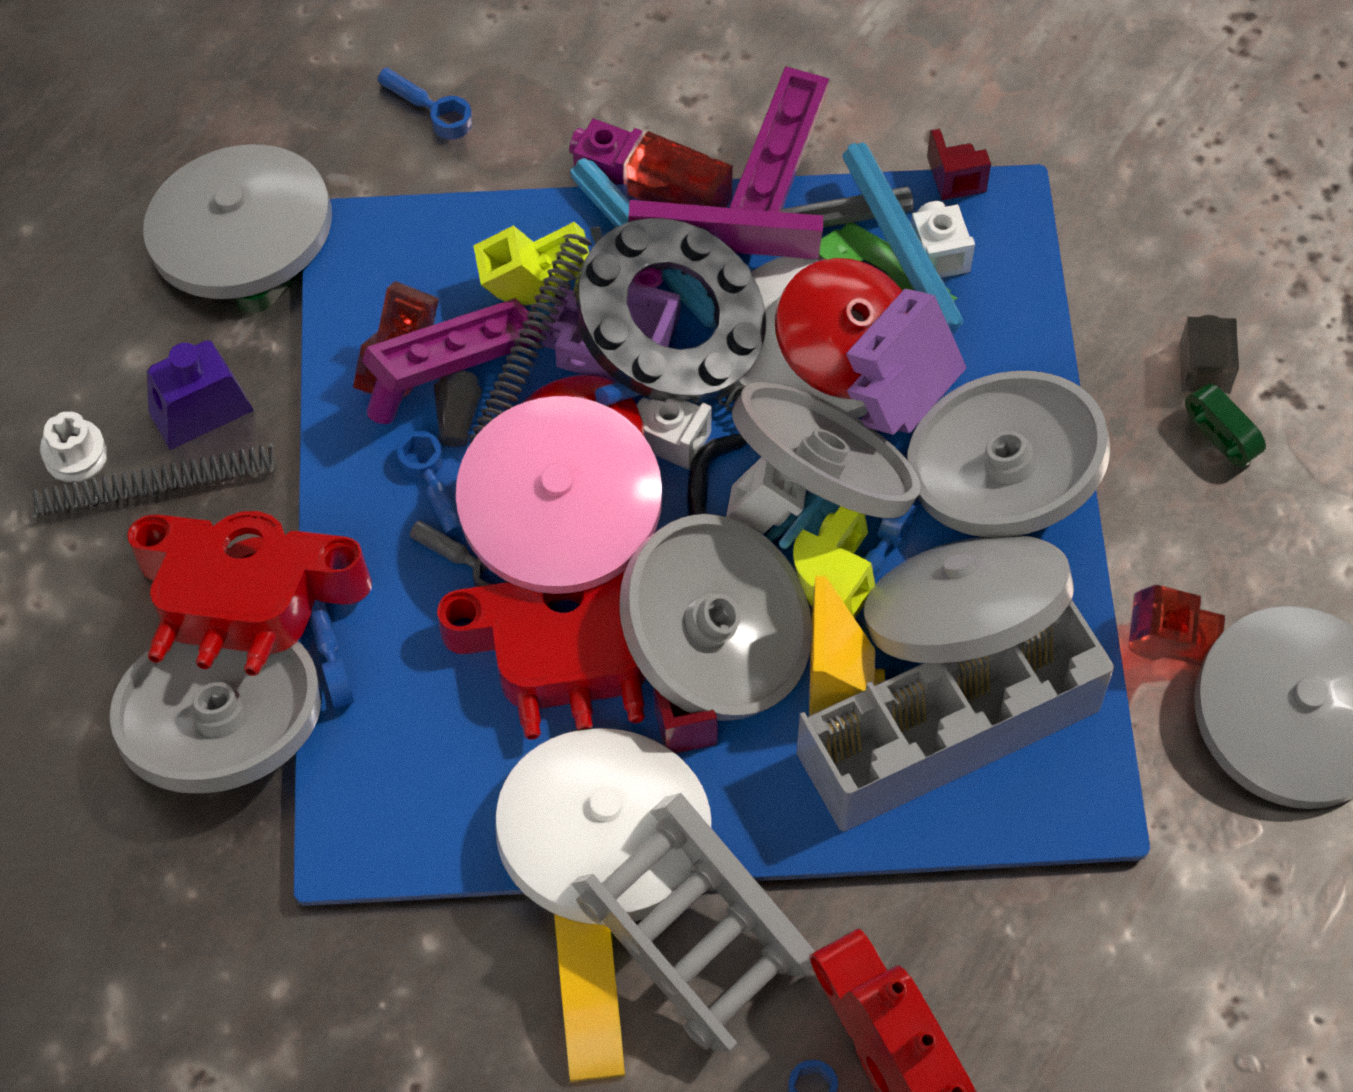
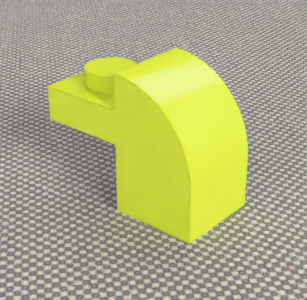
(515, 265)
(833, 556)

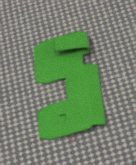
(861, 245)

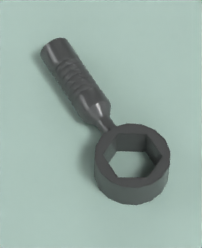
(449, 549)

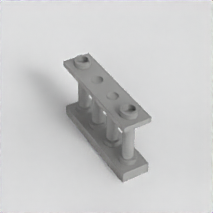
(747, 911)

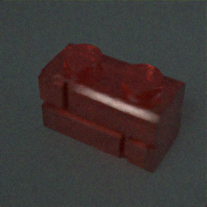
(677, 174)

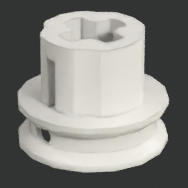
(78, 457)

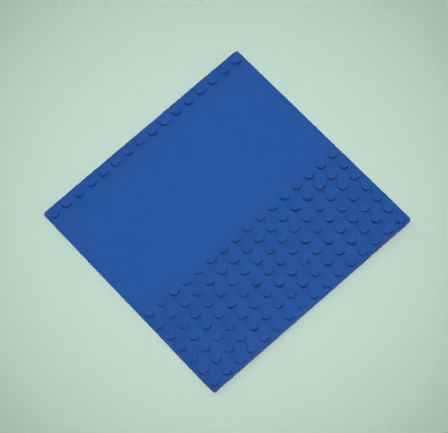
(410, 775)

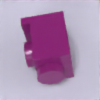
(607, 147)

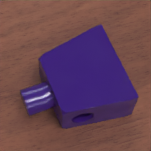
(193, 393)

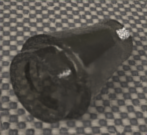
(456, 405)

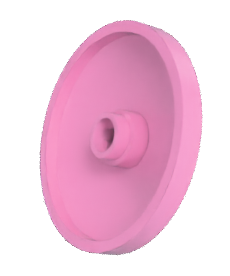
(558, 494)

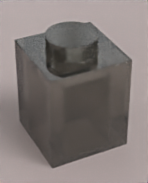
(1209, 353)

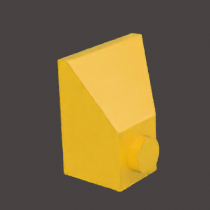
(839, 653)

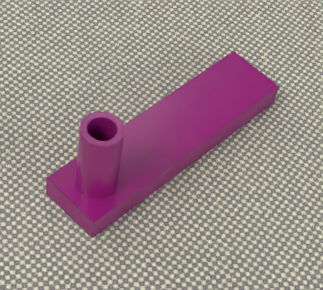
(781, 141)
(739, 229)
(440, 352)

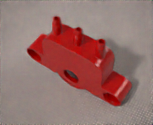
(242, 594)
(548, 654)
(887, 1020)

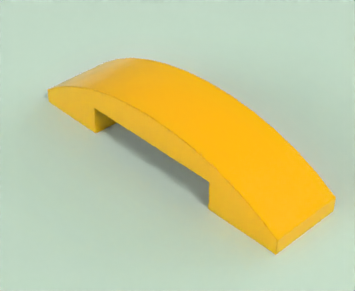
(589, 1000)

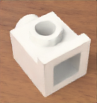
(944, 238)
(675, 428)
(764, 497)

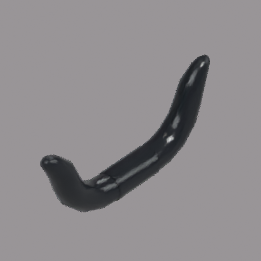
(700, 466)

